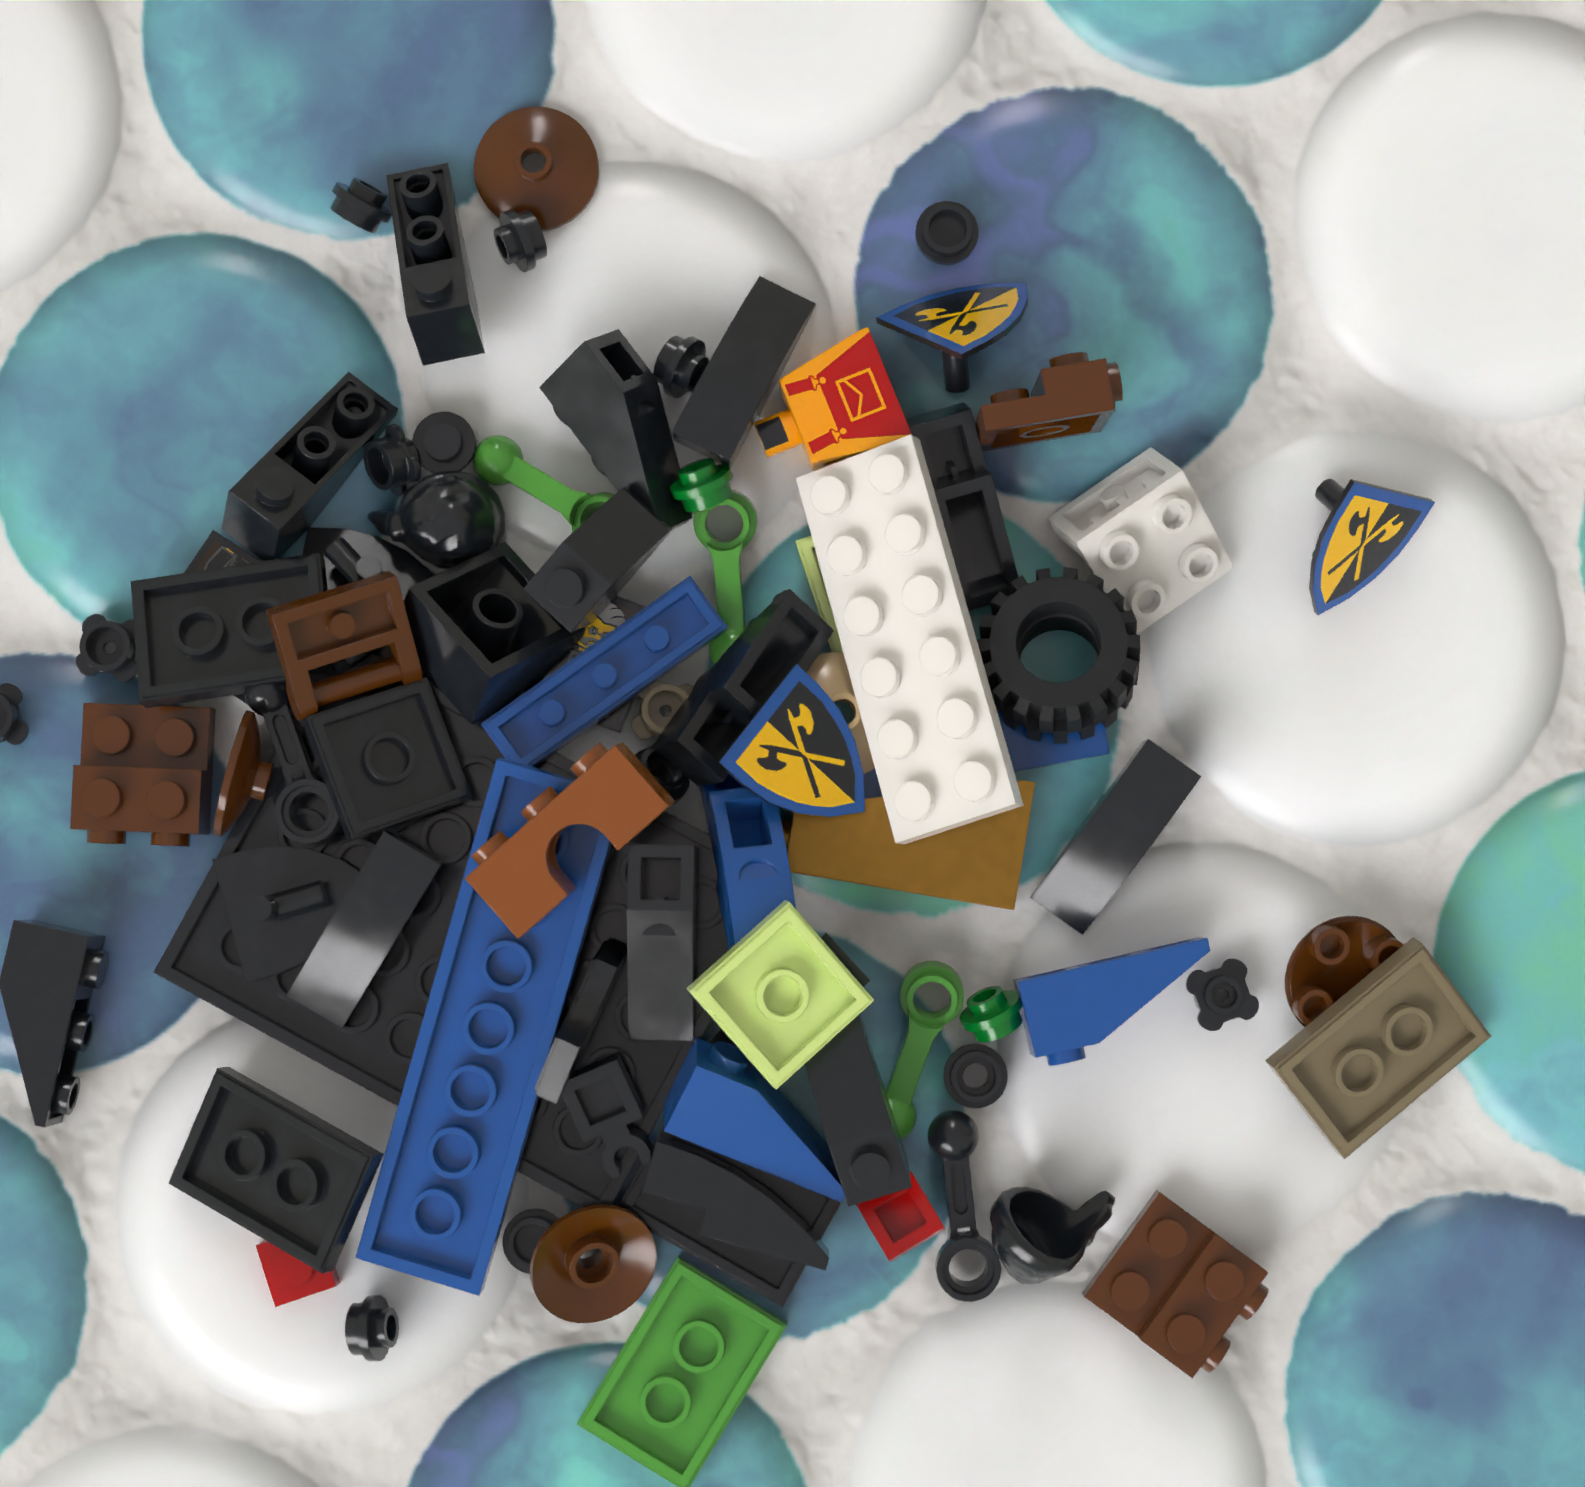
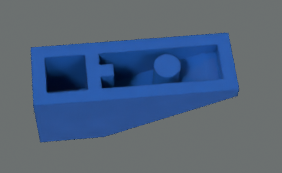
(1091, 1000)
(737, 1113)

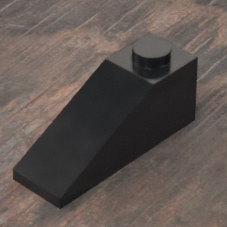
(858, 1117)

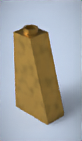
(964, 864)

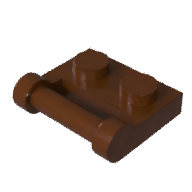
(338, 627)

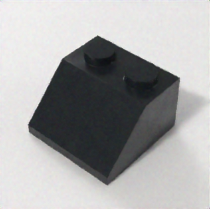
(484, 633)

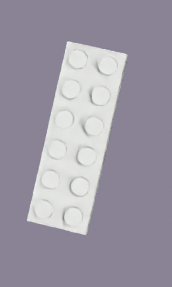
(908, 641)

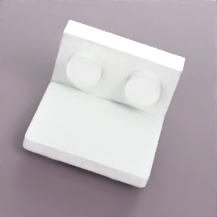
(1145, 536)

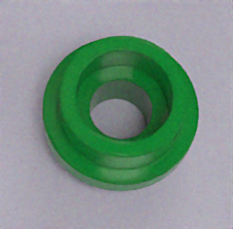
(702, 485)
(992, 1013)

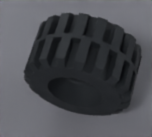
(1067, 606)

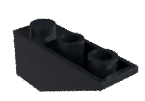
(434, 265)
(620, 420)
(305, 469)
(661, 940)
(47, 1001)

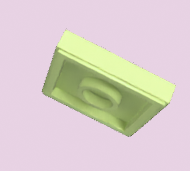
(780, 994)

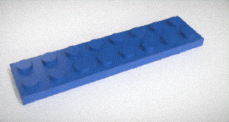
(480, 1059)

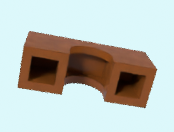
(522, 872)

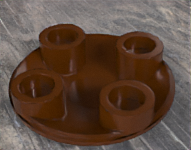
(1333, 961)

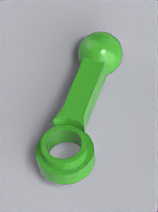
(501, 462)
(728, 569)
(919, 1036)

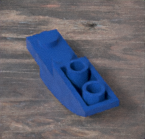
(747, 855)

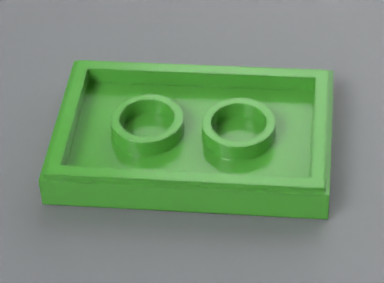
(682, 1373)

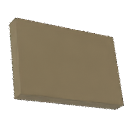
(1378, 1048)

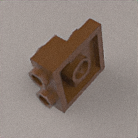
(1065, 402)
(144, 773)
(1177, 1285)

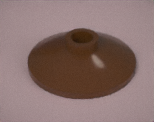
(557, 190)
(244, 776)
(595, 1285)

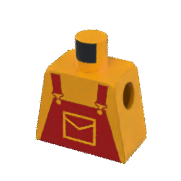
(835, 405)

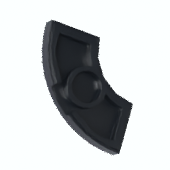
(581, 1020)

